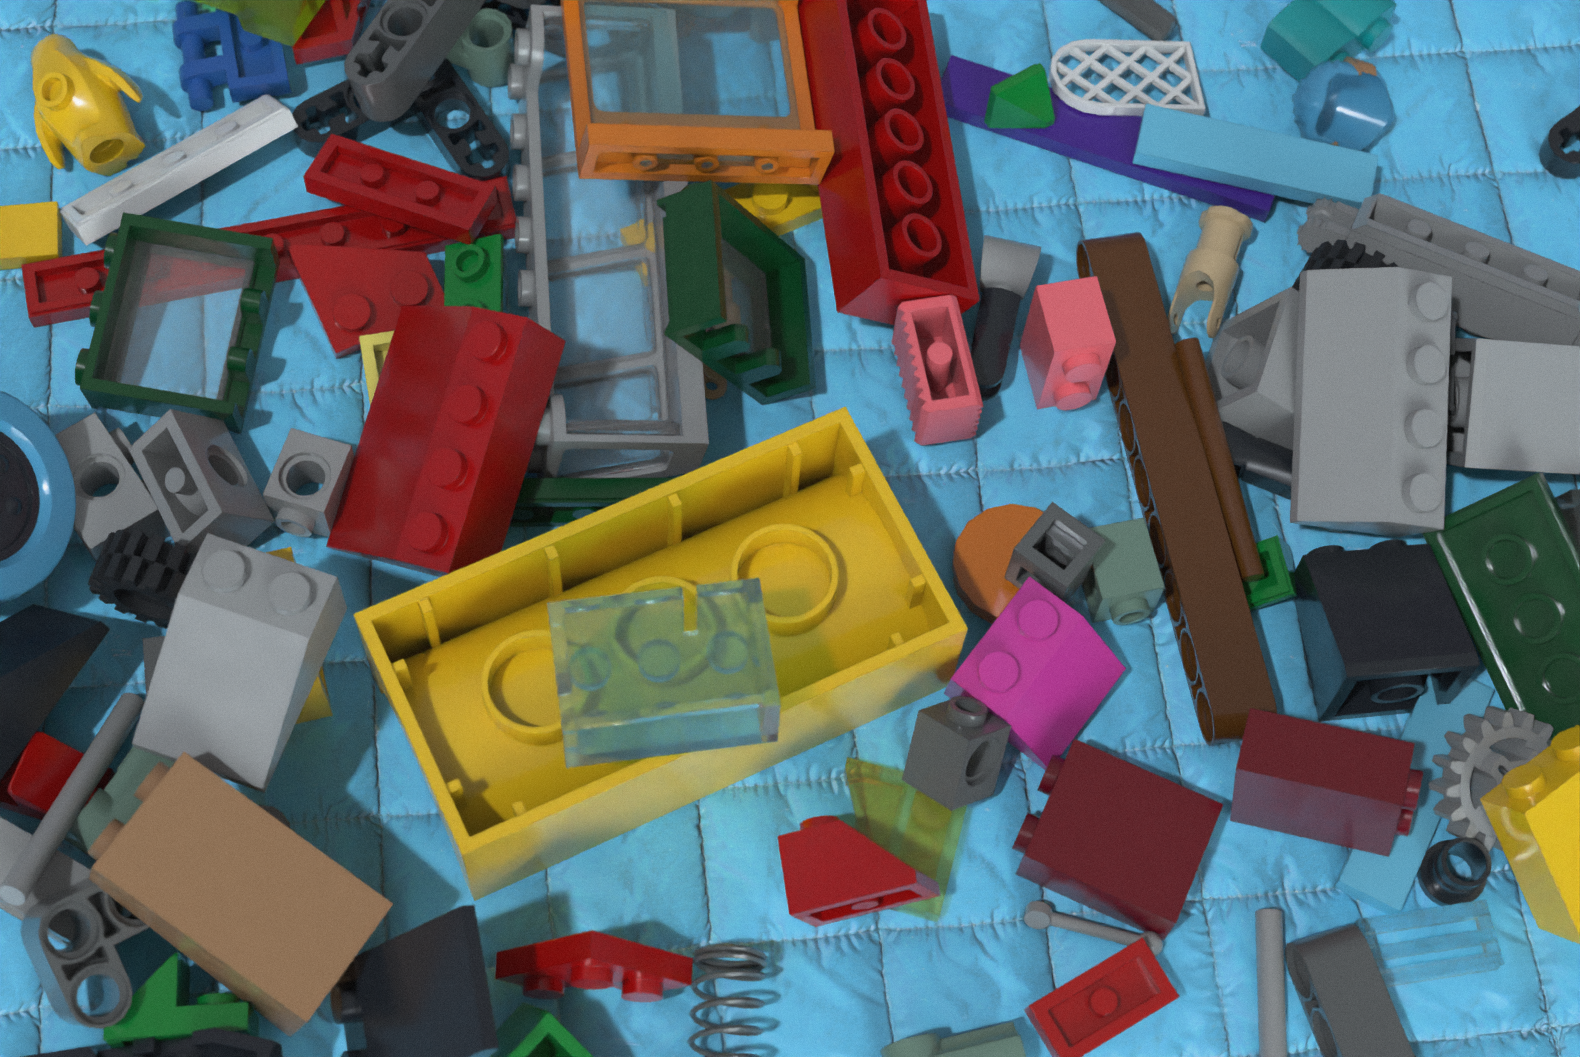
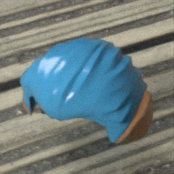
(1343, 104)

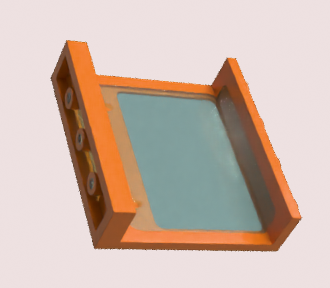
(692, 92)

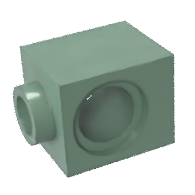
(1124, 574)

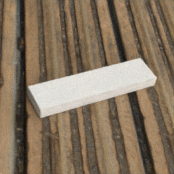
(178, 168)

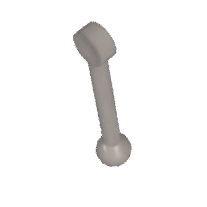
(1040, 916)

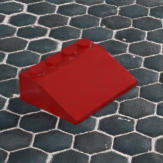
(447, 438)

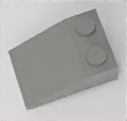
(239, 661)

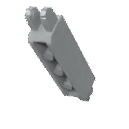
(1495, 285)

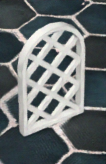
(1123, 106)

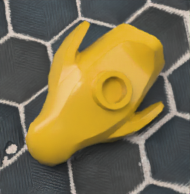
(83, 107)

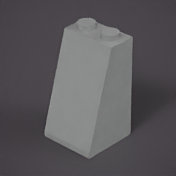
(1515, 406)

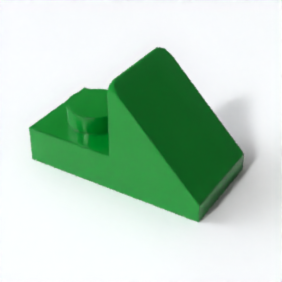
(164, 1012)

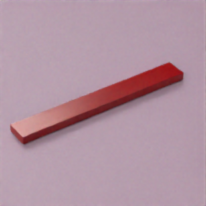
(64, 286)

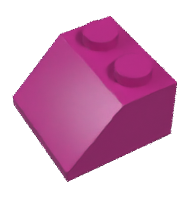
(1039, 672)

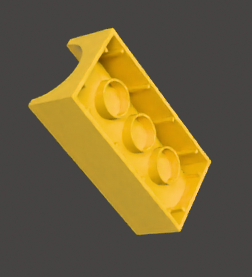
(847, 611)

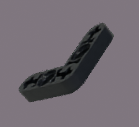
(439, 94)

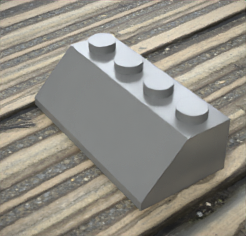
(1371, 400)

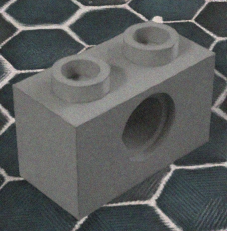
(103, 459)
(200, 481)

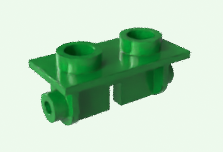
(475, 273)

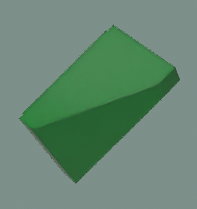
(1021, 101)
(1279, 575)

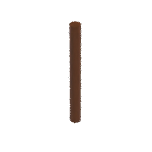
(1219, 458)

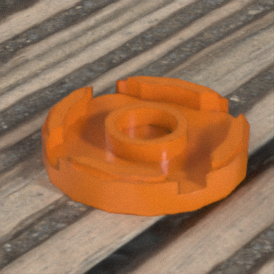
(984, 555)

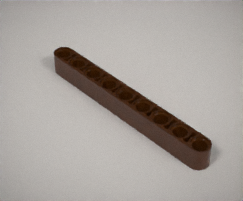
(1177, 494)

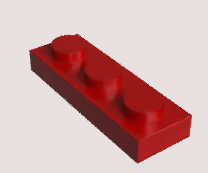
(401, 189)

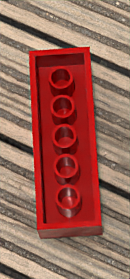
(893, 178)

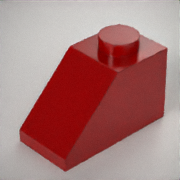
(845, 874)

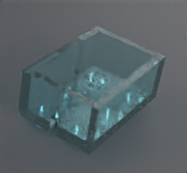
(648, 688)

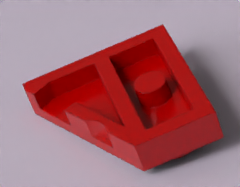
(362, 289)

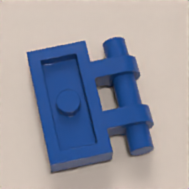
(248, 62)

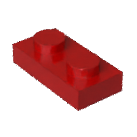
(1102, 1002)

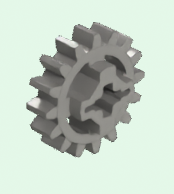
(1478, 765)

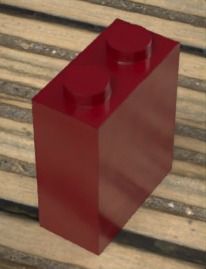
(1324, 782)
(1116, 838)

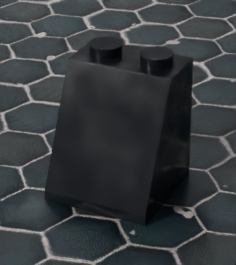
(1378, 628)

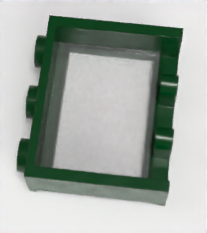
(736, 294)
(178, 320)

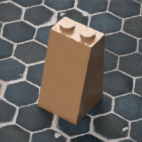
(236, 891)

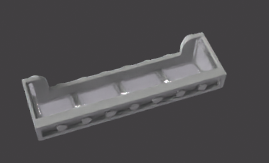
(596, 278)

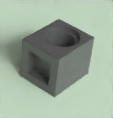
(956, 752)

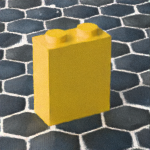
(1539, 831)

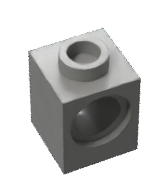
(302, 461)

